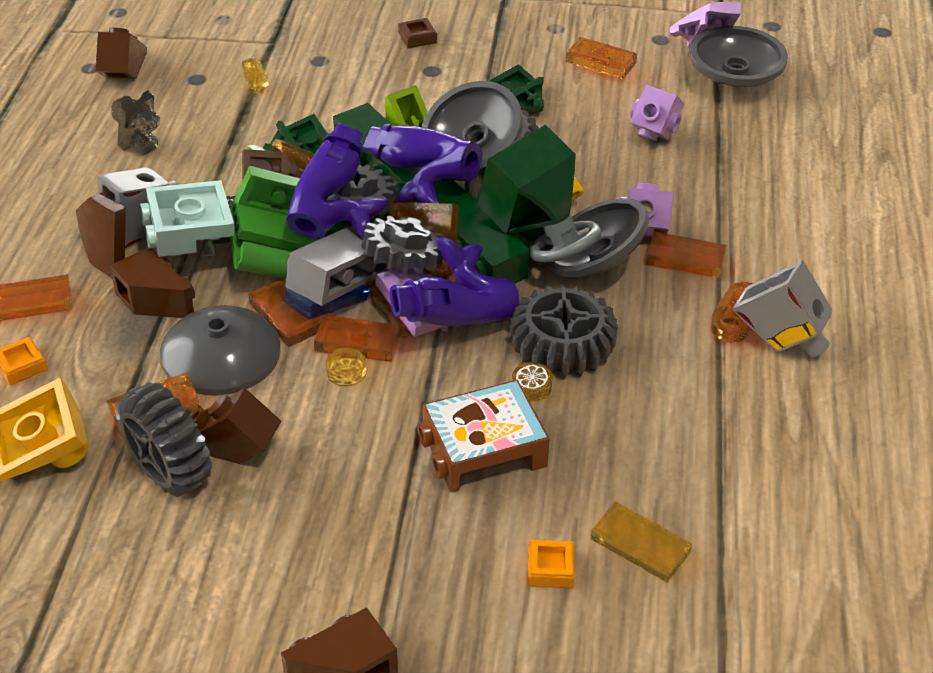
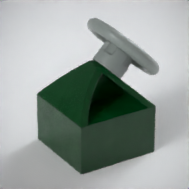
(532, 189)

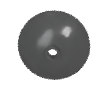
(738, 56)
(478, 113)
(622, 230)
(221, 349)

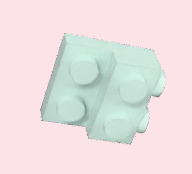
(185, 213)

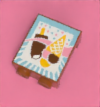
(482, 431)

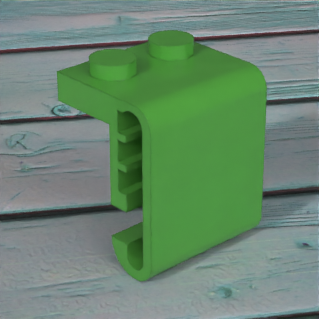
(260, 224)

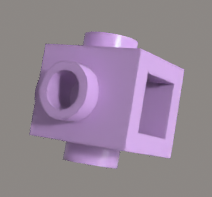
(656, 114)
(658, 201)

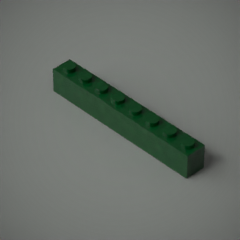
(501, 255)

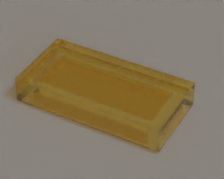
(641, 541)

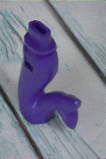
(438, 152)
(325, 175)
(441, 302)

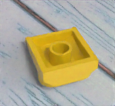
(41, 431)

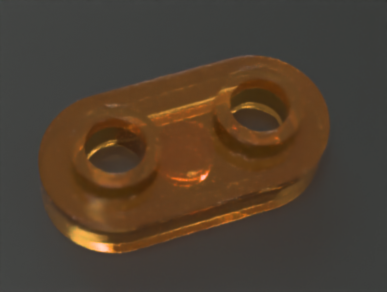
(725, 323)

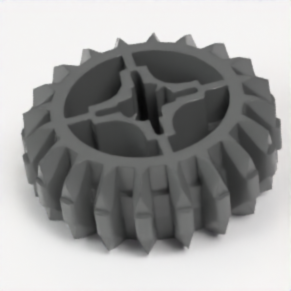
(564, 329)
(163, 438)

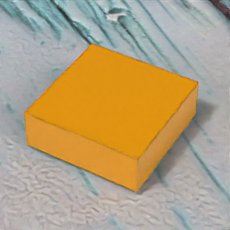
(21, 361)
(551, 564)

